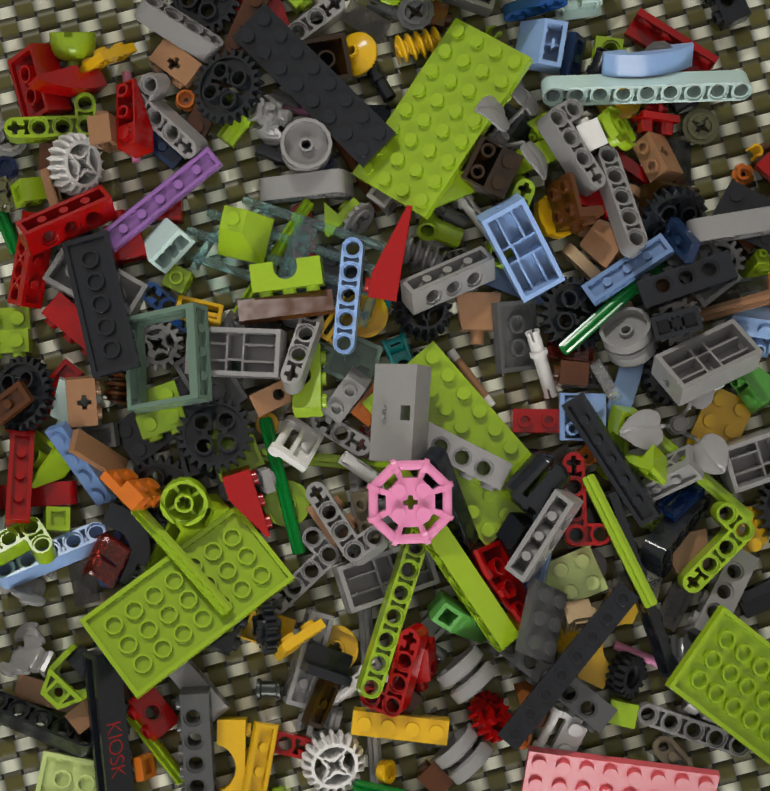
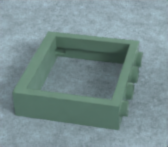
(198, 358)

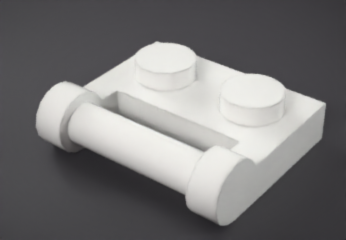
(302, 448)
(569, 734)

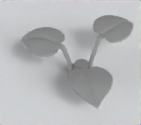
(495, 113)
(644, 430)

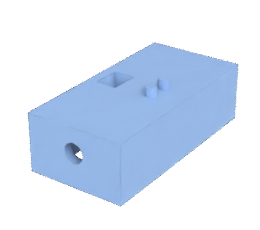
(532, 265)

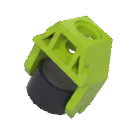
(55, 680)

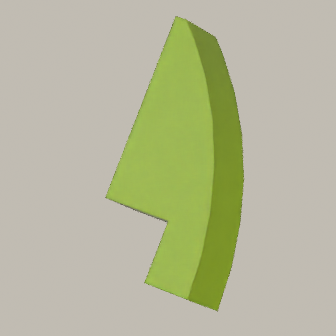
(181, 533)

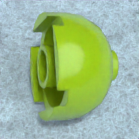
(73, 46)
(184, 501)

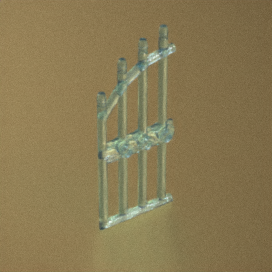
(299, 245)

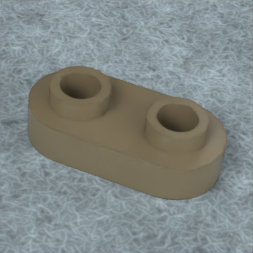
(672, 752)

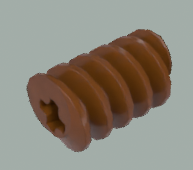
(117, 388)

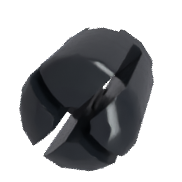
(529, 475)

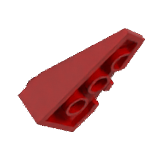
(388, 270)
(508, 589)

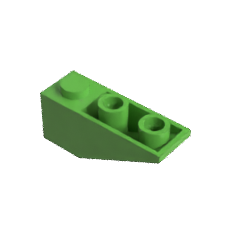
(753, 389)
(454, 617)

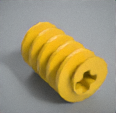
(416, 44)

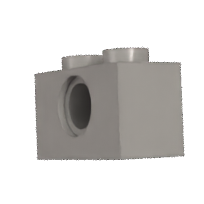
(346, 394)

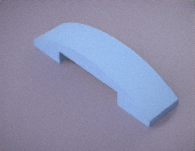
(647, 63)
(627, 382)

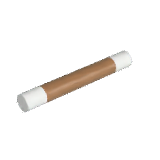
(464, 369)

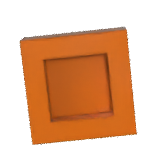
(144, 766)

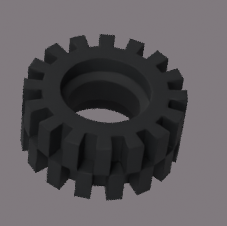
(626, 674)

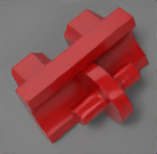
(656, 115)

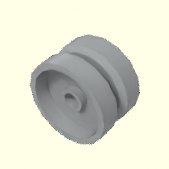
(308, 132)
(628, 337)
(466, 674)
(463, 754)

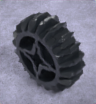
(422, 327)

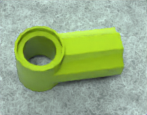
(231, 134)
(440, 231)

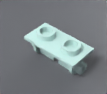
(579, 9)

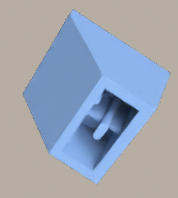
(543, 42)
(756, 324)
(567, 430)

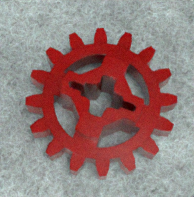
(488, 715)

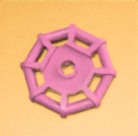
(421, 510)

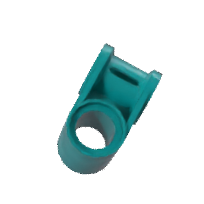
(398, 353)

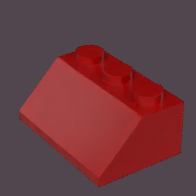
(24, 67)

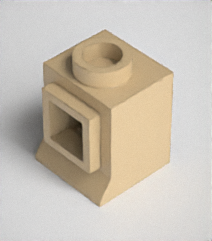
(576, 615)

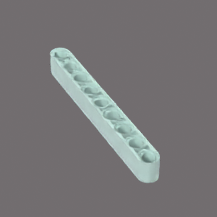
(656, 93)

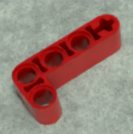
(48, 495)
(580, 523)
(401, 668)

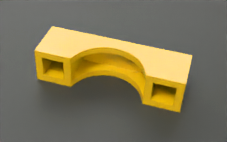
(596, 668)
(412, 728)
(233, 736)

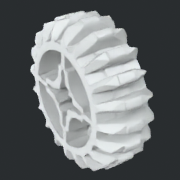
(80, 163)
(336, 773)

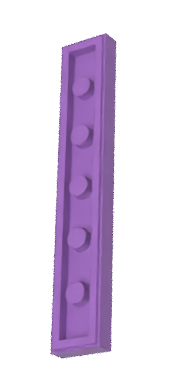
(163, 198)

